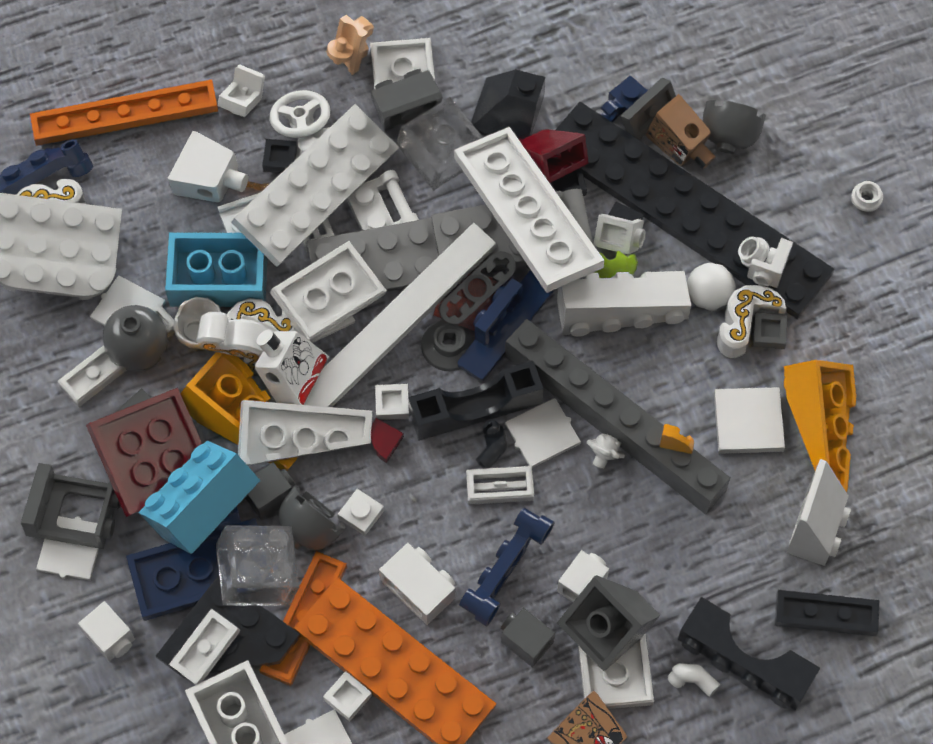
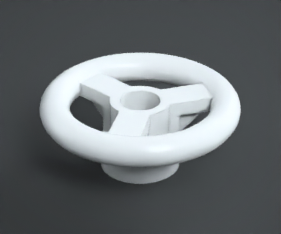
(300, 117)

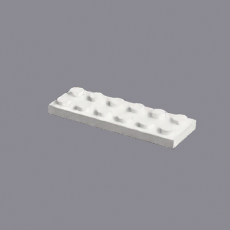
(314, 185)
(528, 209)

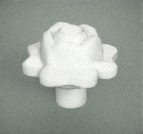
(606, 449)

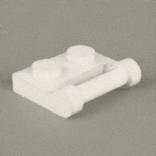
(370, 208)

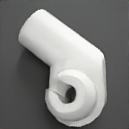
(693, 674)

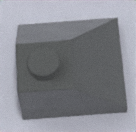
(607, 620)

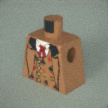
(681, 133)
(588, 724)

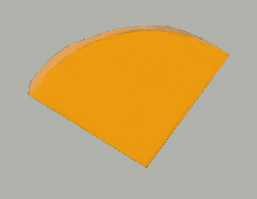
(674, 441)

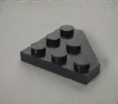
(262, 636)

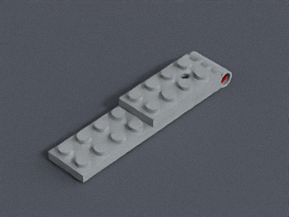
(406, 249)

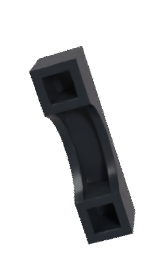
(445, 411)
(782, 678)

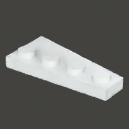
(292, 430)

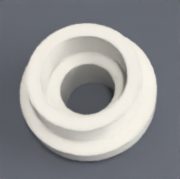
(870, 189)
(753, 248)

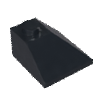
(509, 101)

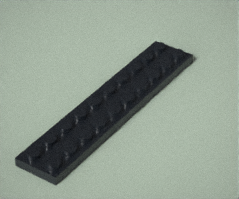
(688, 206)

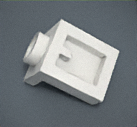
(619, 234)
(770, 272)

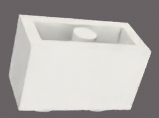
(418, 582)

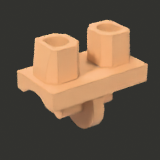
(350, 42)

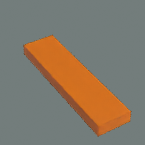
(318, 578)

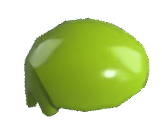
(619, 264)

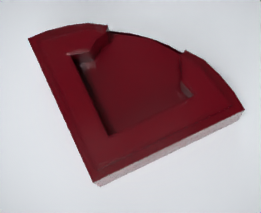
(385, 439)

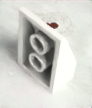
(820, 517)

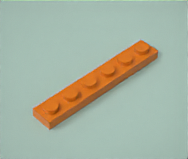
(123, 112)

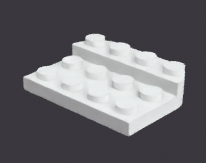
(57, 246)

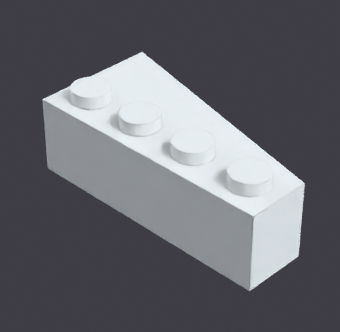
(623, 302)

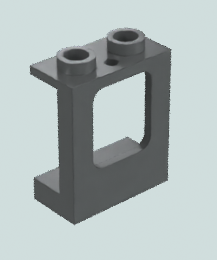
(46, 502)

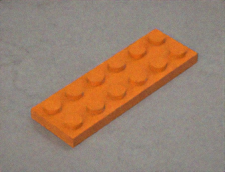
(394, 666)

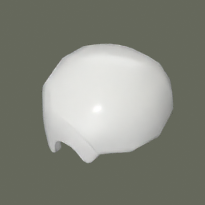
(710, 286)
(188, 319)

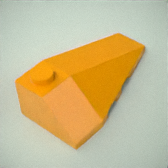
(216, 397)
(821, 404)

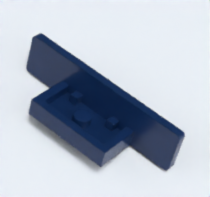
(493, 326)

